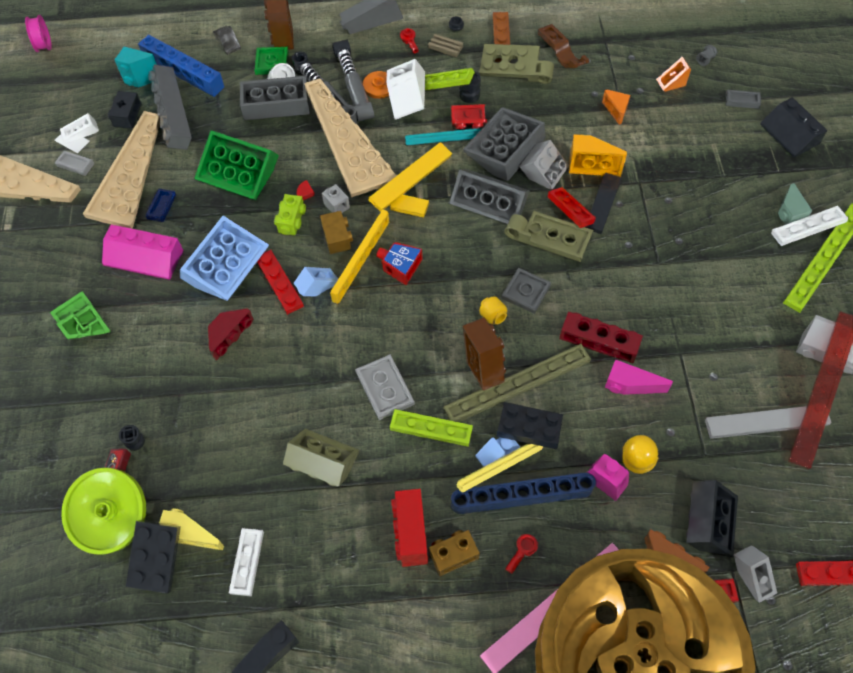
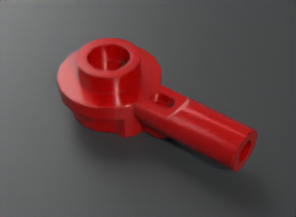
(407, 36)
(526, 546)

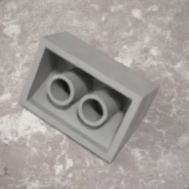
(815, 341)

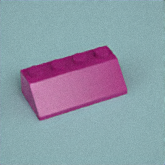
(141, 251)

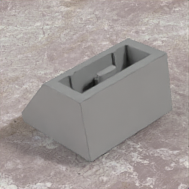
(544, 164)

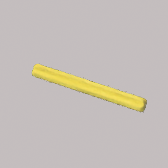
(497, 466)

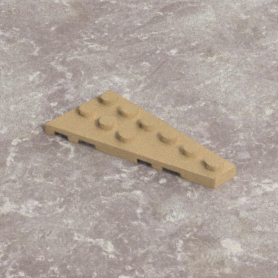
(24, 181)

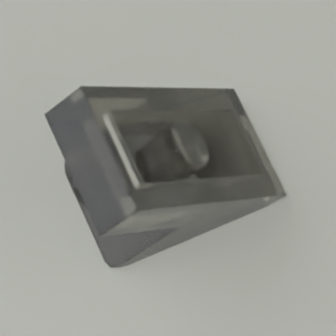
(227, 39)

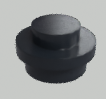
(456, 23)

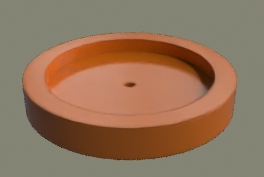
(376, 85)

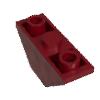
(227, 329)

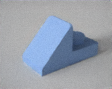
(495, 450)

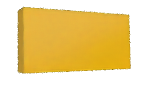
(410, 205)

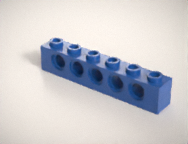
(183, 65)

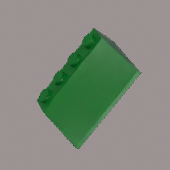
(235, 165)

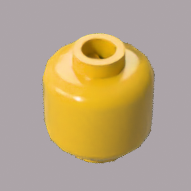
(493, 310)

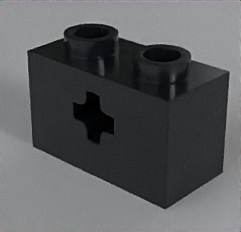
(125, 109)

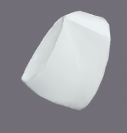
(281, 71)

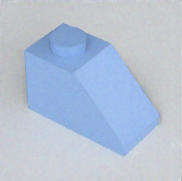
(315, 281)

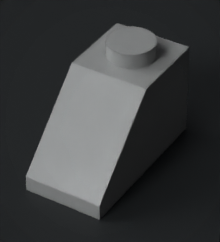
(756, 572)

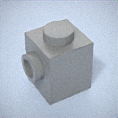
(335, 199)

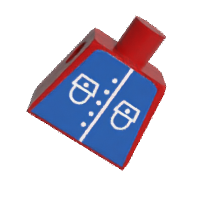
(400, 261)

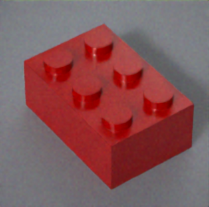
(409, 528)

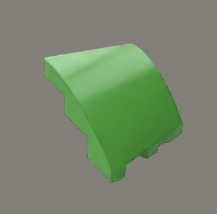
(79, 318)

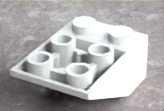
(406, 88)

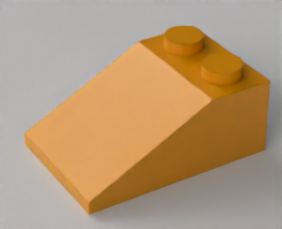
(595, 157)

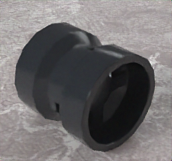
(131, 437)

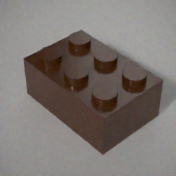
(279, 23)
(484, 353)

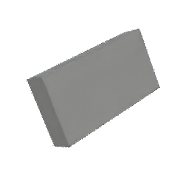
(74, 163)

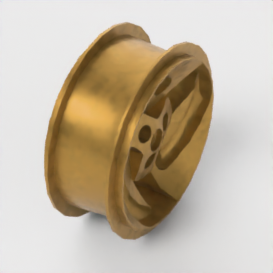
(684, 606)

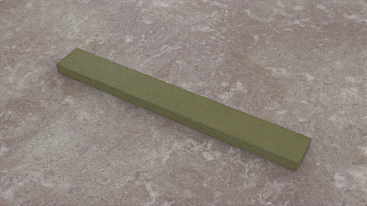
(517, 384)

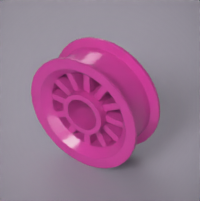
(38, 33)

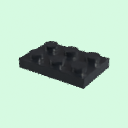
(530, 425)
(153, 556)

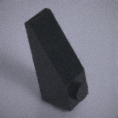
(268, 650)

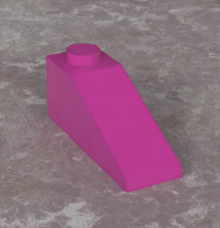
(633, 380)

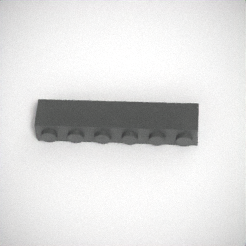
(170, 107)

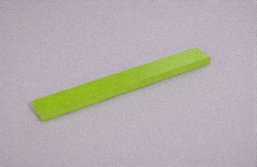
(821, 264)

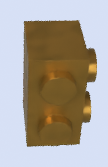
(335, 231)
(453, 552)

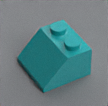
(135, 66)

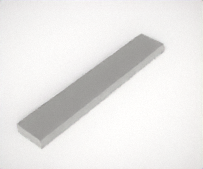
(756, 422)

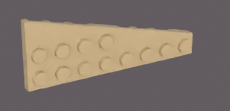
(355, 156)
(122, 187)

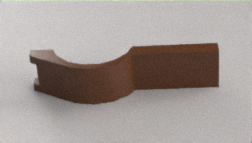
(560, 44)

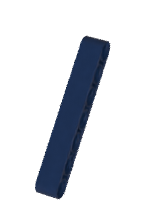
(530, 486)

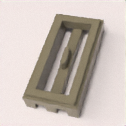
(445, 45)

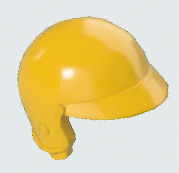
(640, 454)

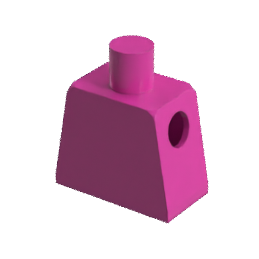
(609, 476)

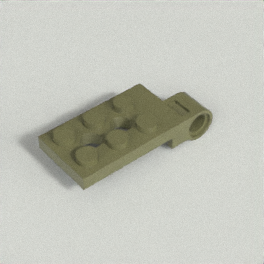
(526, 67)
(536, 234)

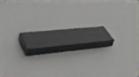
(604, 201)

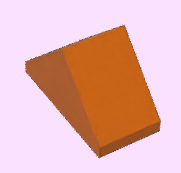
(675, 76)
(616, 104)

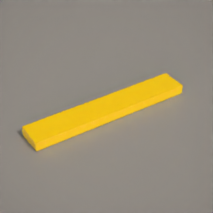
(410, 177)
(360, 257)

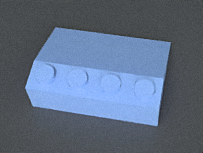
(223, 259)

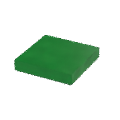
(269, 57)

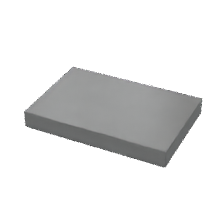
(384, 387)

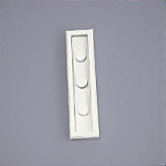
(809, 225)

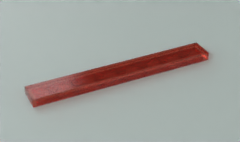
(823, 392)

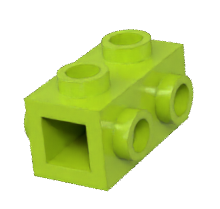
(290, 214)

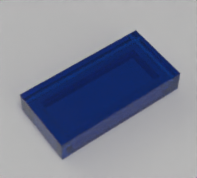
(160, 205)

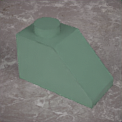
(793, 206)

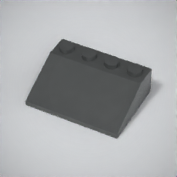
(505, 142)

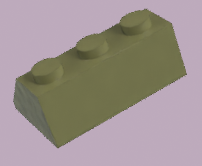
(320, 457)

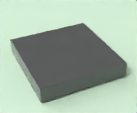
(526, 290)

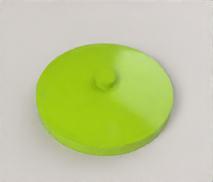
(103, 510)

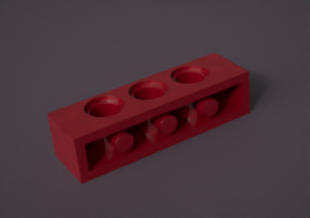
(606, 345)

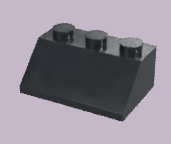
(794, 127)
(712, 518)

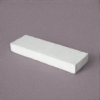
(246, 562)

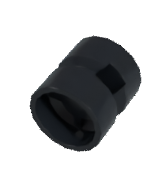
(471, 92)

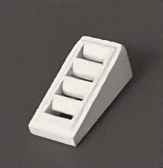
(85, 126)

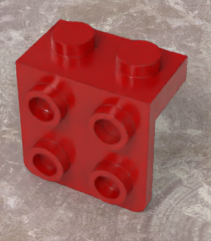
(468, 116)

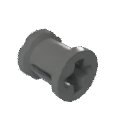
(704, 57)

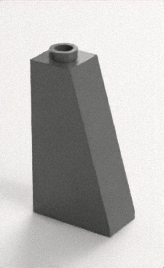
(370, 15)

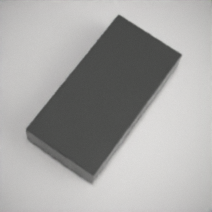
(743, 99)

